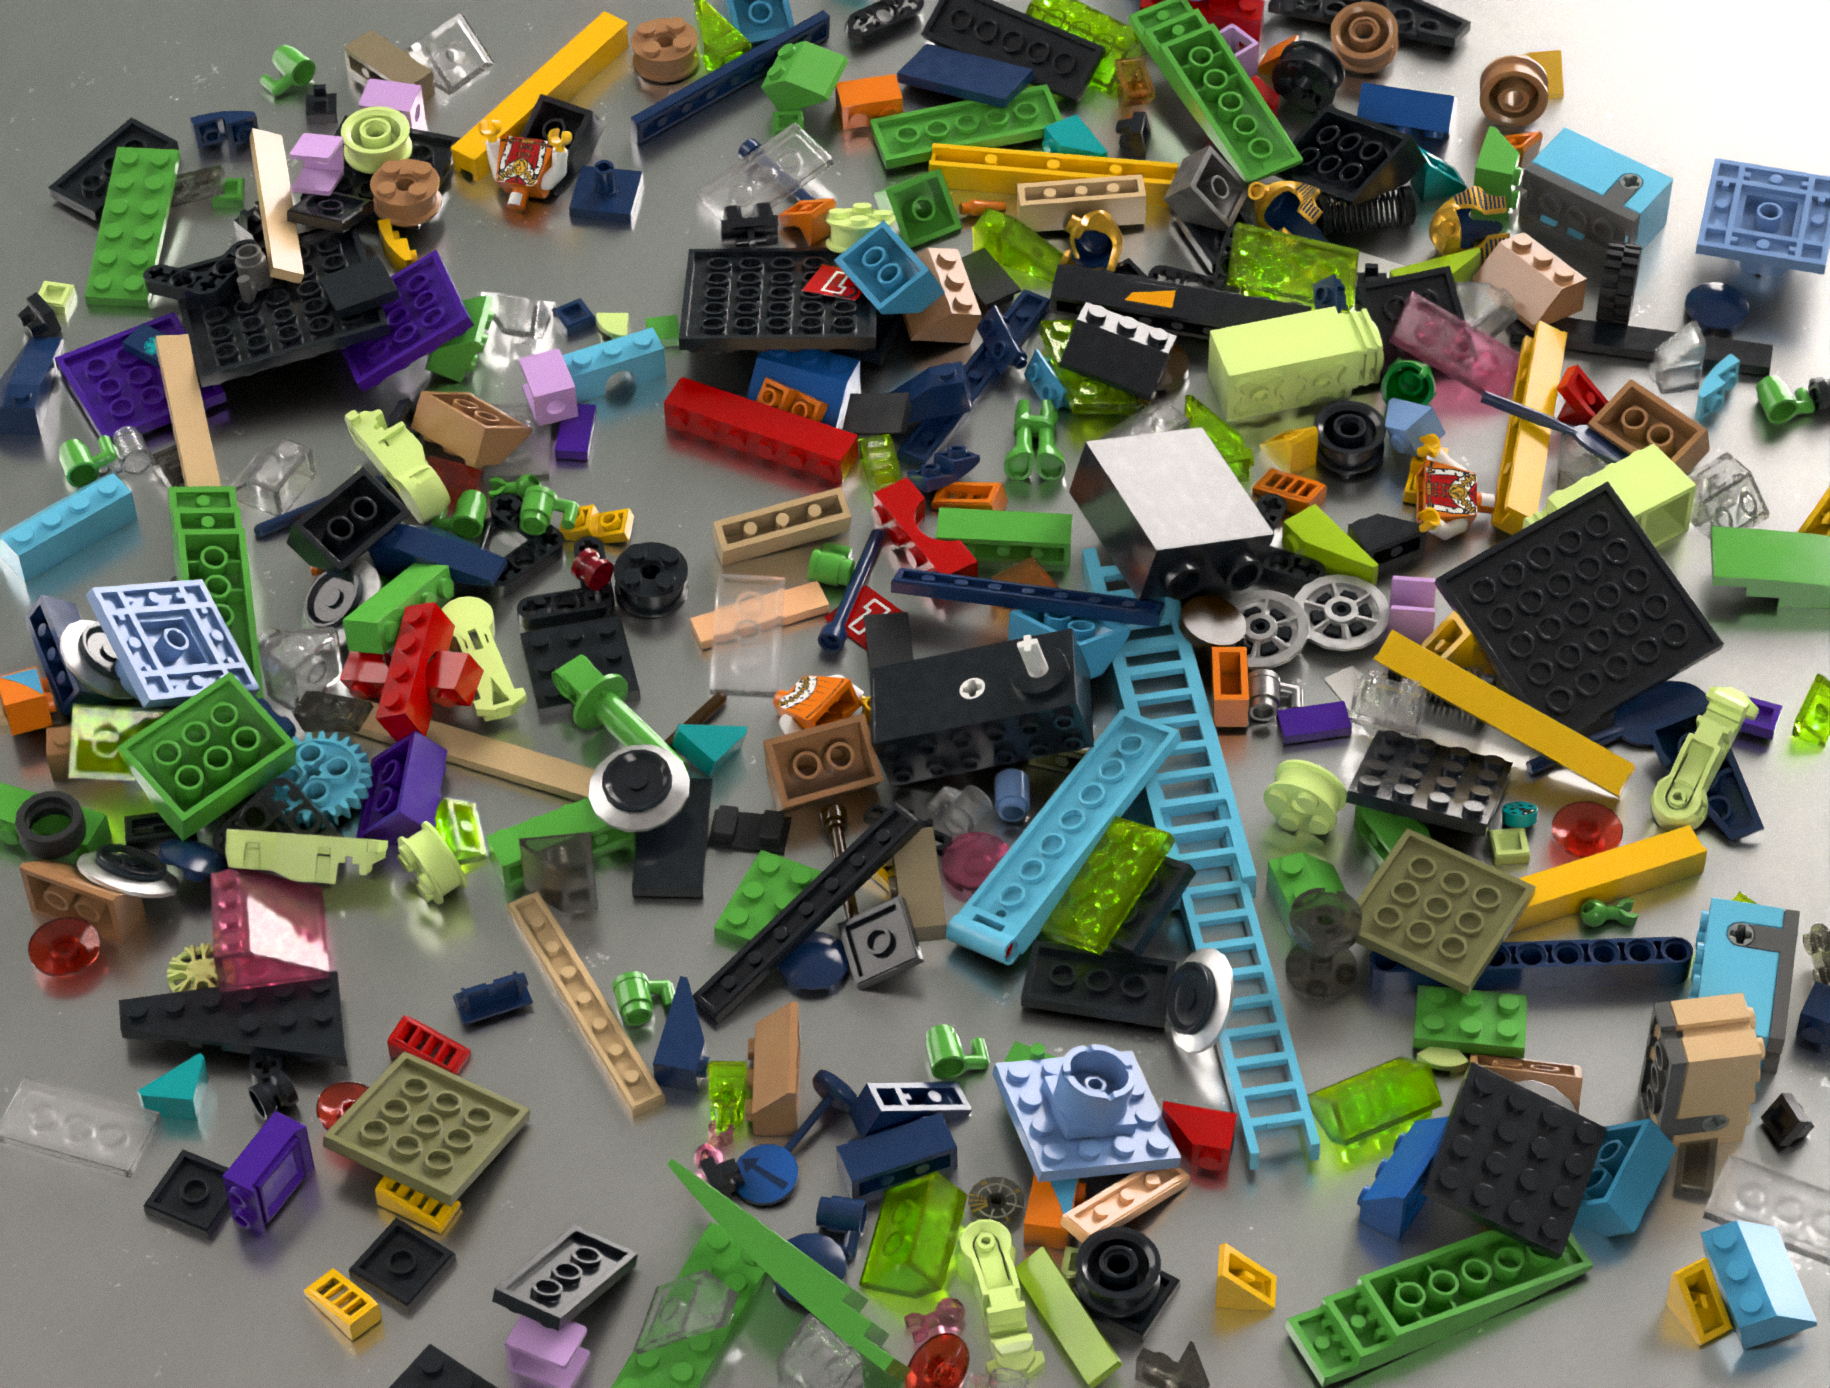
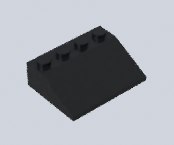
(1353, 157)

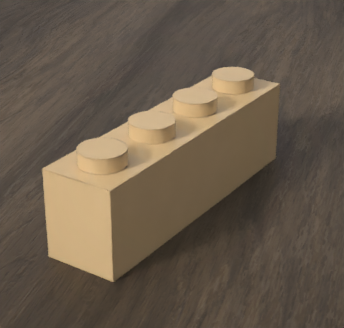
(1052, 203)
(781, 526)

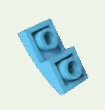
(1720, 379)

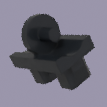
(749, 230)

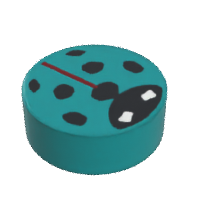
(1519, 814)

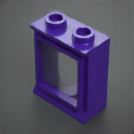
(268, 1171)

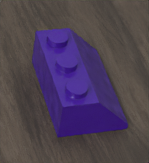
(403, 789)

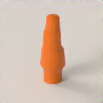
(978, 207)

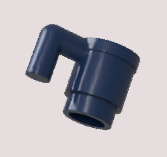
(846, 1217)

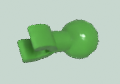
(512, 488)
(1595, 912)

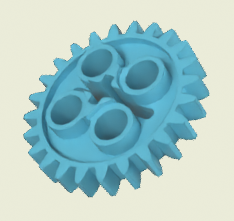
(330, 774)

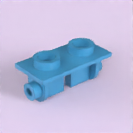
(1045, 380)

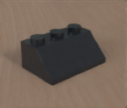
(1118, 351)
(346, 523)

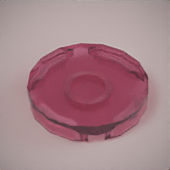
(972, 859)

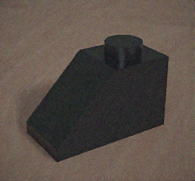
(1387, 538)

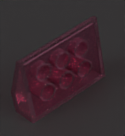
(266, 930)

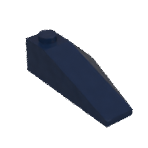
(28, 386)
(431, 545)
(1728, 796)

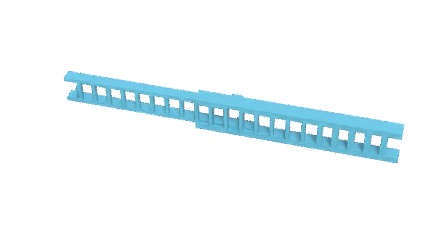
(1233, 854)

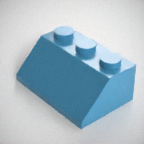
(889, 273)
(1097, 638)
(1624, 1177)
(1757, 1282)

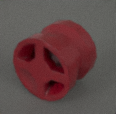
(592, 569)

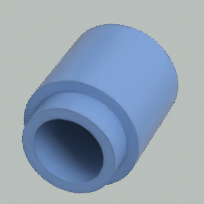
(1012, 794)

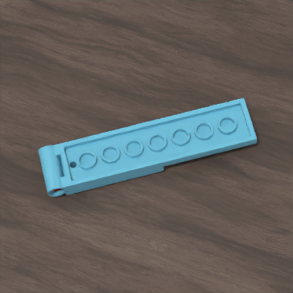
(1050, 852)

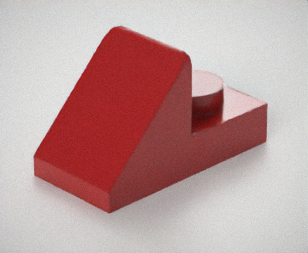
(1581, 397)

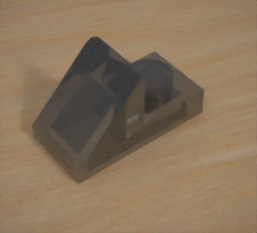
(1161, 1371)

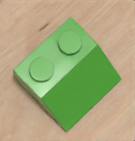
(803, 76)
(1498, 171)
(920, 208)
(1295, 874)

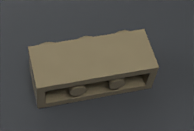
(378, 58)
(919, 883)

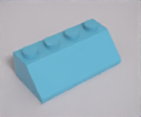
(67, 526)

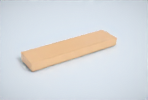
(799, 604)
(1123, 1201)

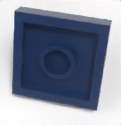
(606, 193)

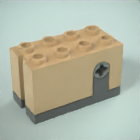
(1701, 1068)

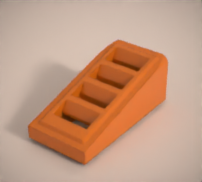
(1306, 490)
(978, 496)

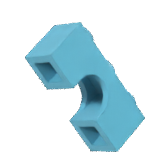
(637, 353)

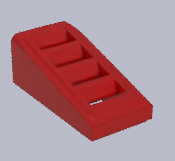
(409, 1035)

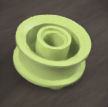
(375, 137)
(853, 223)
(1305, 797)
(431, 863)

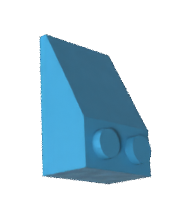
(759, 18)

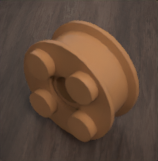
(665, 49)
(1367, 54)
(1510, 75)
(406, 192)

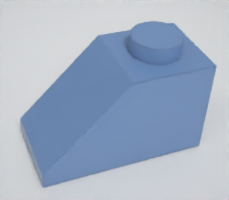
(1408, 422)

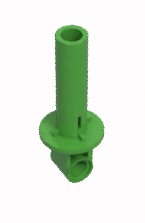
(601, 702)

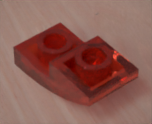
(455, 475)

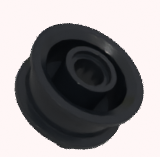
(1308, 75)
(1350, 437)
(651, 579)
(1112, 1292)

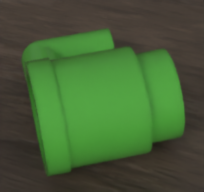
(295, 67)
(1779, 402)
(79, 464)
(538, 509)
(467, 517)
(831, 565)
(634, 996)
(947, 1054)

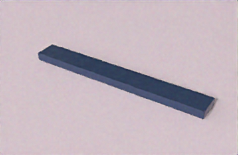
(724, 79)
(981, 373)
(1028, 597)

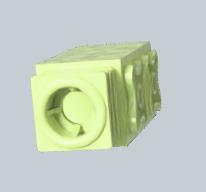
(1293, 361)
(1648, 485)

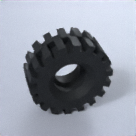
(1618, 282)

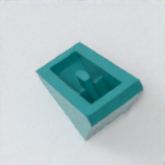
(1436, 179)
(708, 745)
(179, 1091)

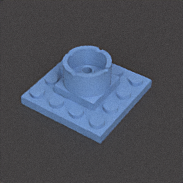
(1766, 218)
(167, 640)
(1086, 1114)

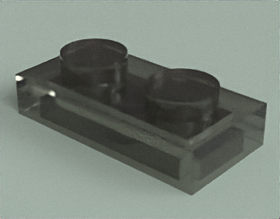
(199, 185)

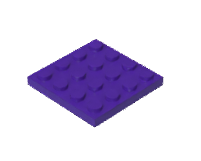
(419, 322)
(121, 388)

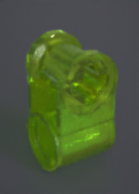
(727, 1092)

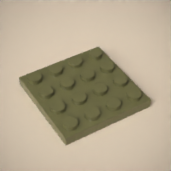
(1440, 910)
(426, 1128)

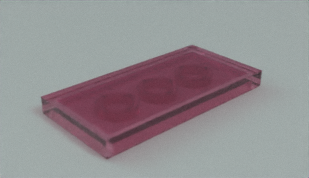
(1455, 347)

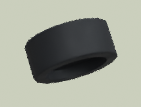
(48, 804)

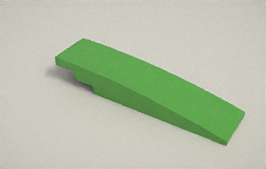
(1215, 89)
(214, 548)
(1773, 565)
(801, 1276)
(1426, 1301)

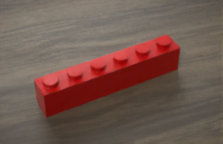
(761, 430)

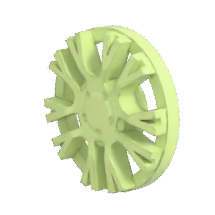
(198, 973)

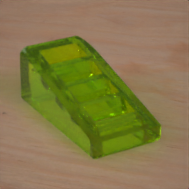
(879, 449)

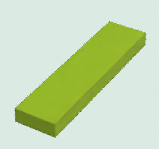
(1068, 1317)

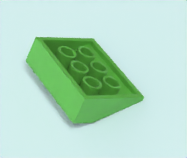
(208, 755)

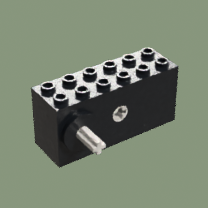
(981, 707)

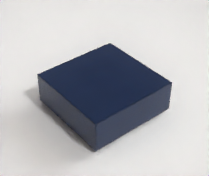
(574, 317)

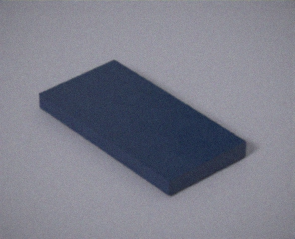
(965, 75)

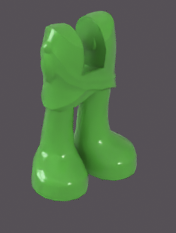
(1020, 460)

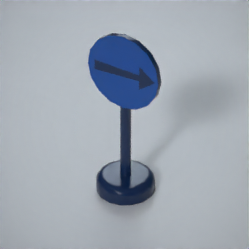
(772, 1170)

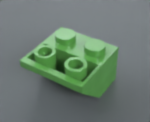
(459, 354)

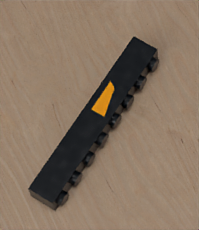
(1162, 304)

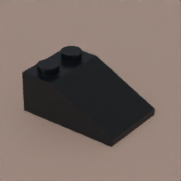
(580, 122)

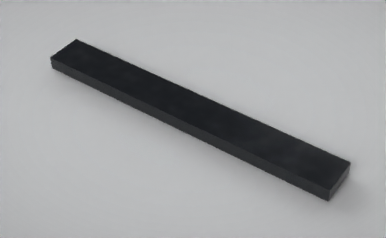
(1642, 342)
(806, 912)

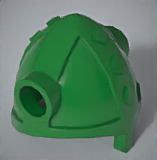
(1408, 382)

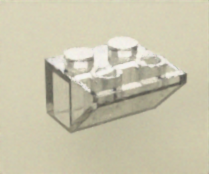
(1726, 496)
(1389, 703)
(818, 1359)

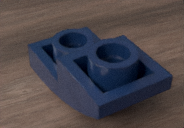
(223, 125)
(947, 468)

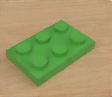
(762, 895)
(1472, 1022)

